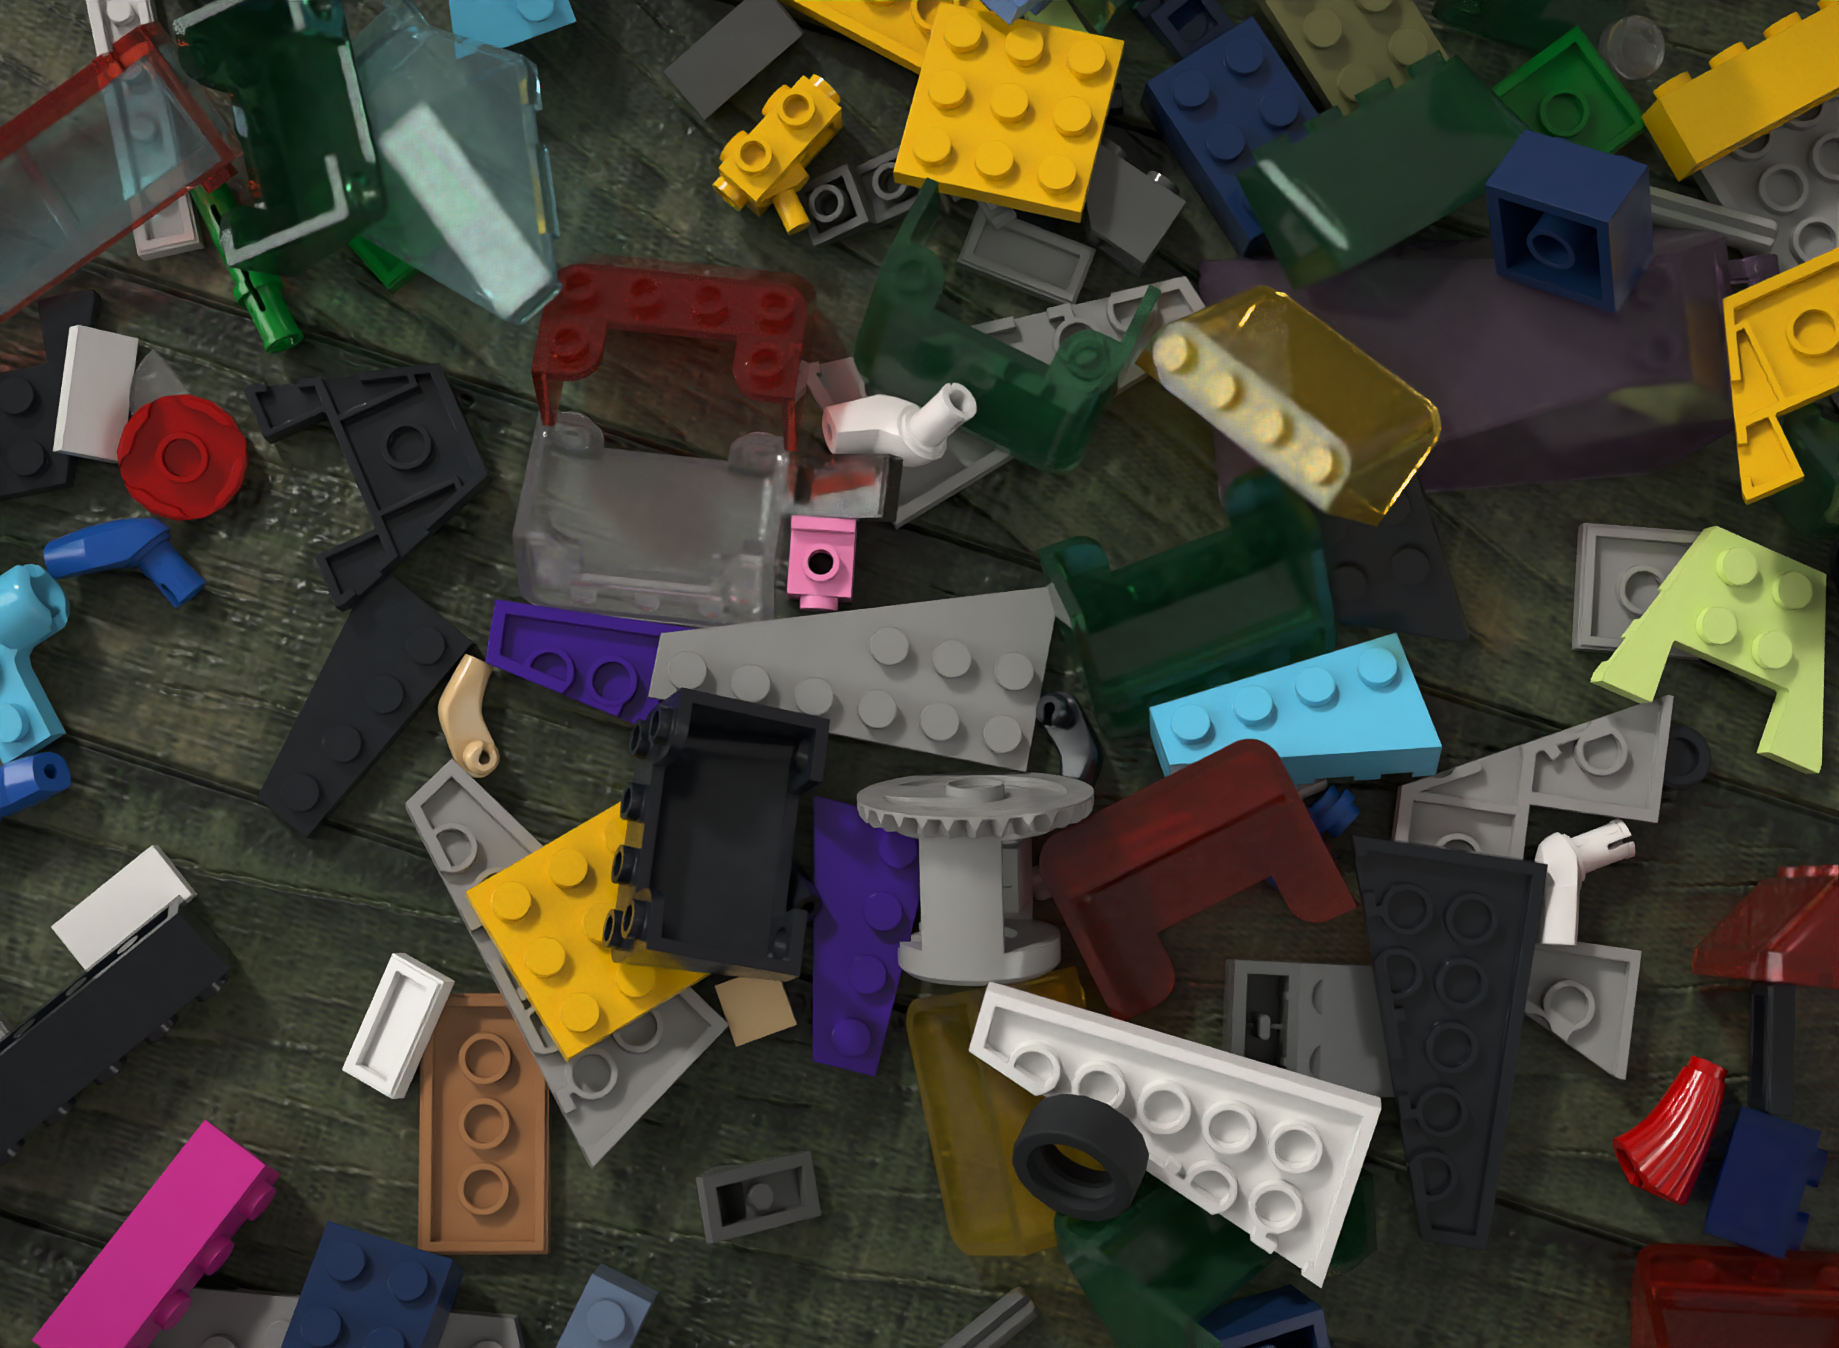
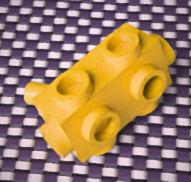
(772, 158)

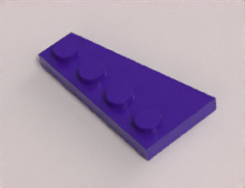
(579, 655)
(868, 907)

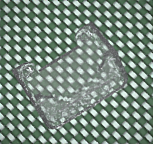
(651, 529)

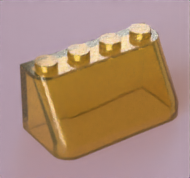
(1298, 399)
(976, 1119)

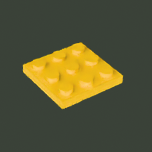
(1009, 112)
(549, 930)

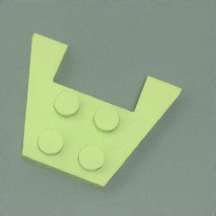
(1748, 616)

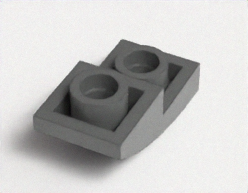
(732, 53)
(855, 200)

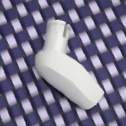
(898, 426)
(1566, 870)

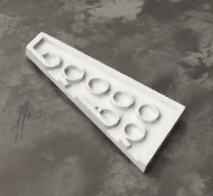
(1218, 1127)

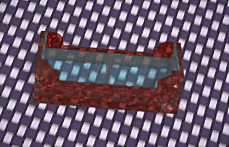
(103, 161)

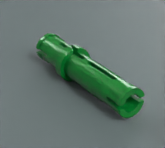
(253, 290)

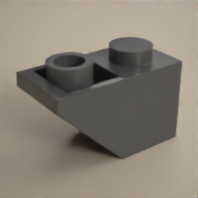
(1127, 210)

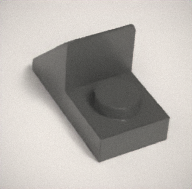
(757, 1195)

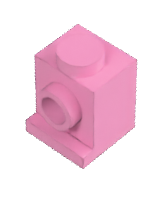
(821, 535)

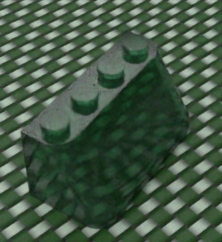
(1379, 169)

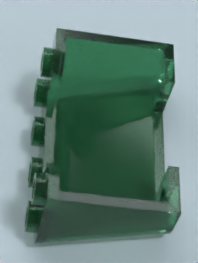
(297, 126)

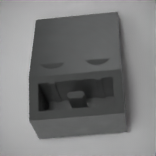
(1308, 1021)

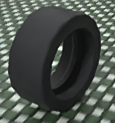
(1089, 1128)

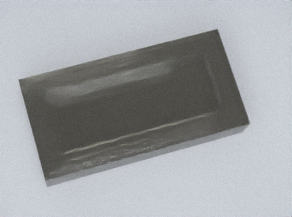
(845, 487)

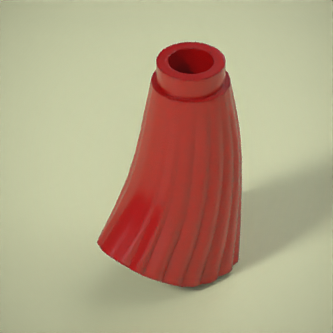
(1673, 1140)

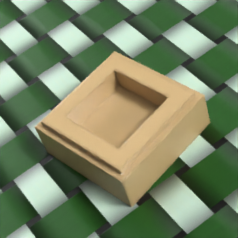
(755, 1008)

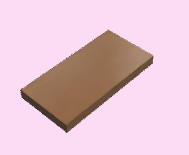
(483, 1135)

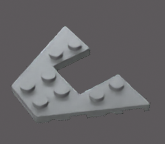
(1483, 806)

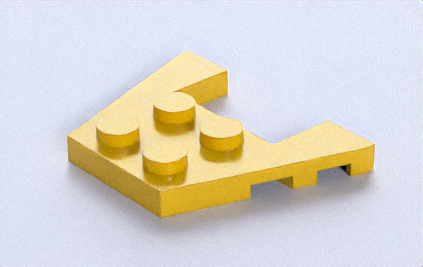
(1779, 360)

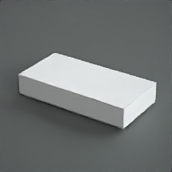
(95, 393)
(121, 905)
(398, 1025)

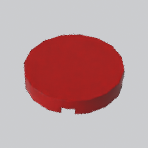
(183, 457)

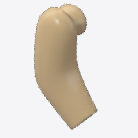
(463, 719)

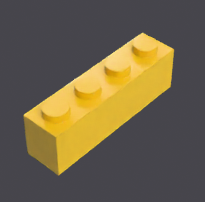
(1747, 91)

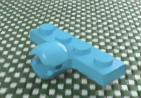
(30, 612)

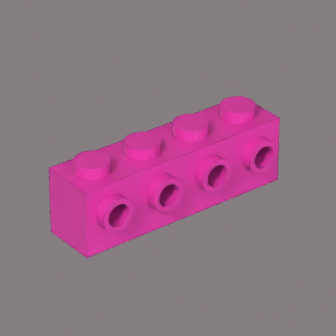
(165, 1247)

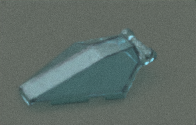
(460, 161)

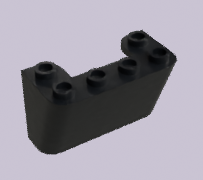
(713, 837)

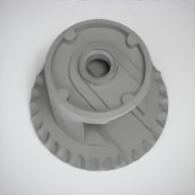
(977, 868)

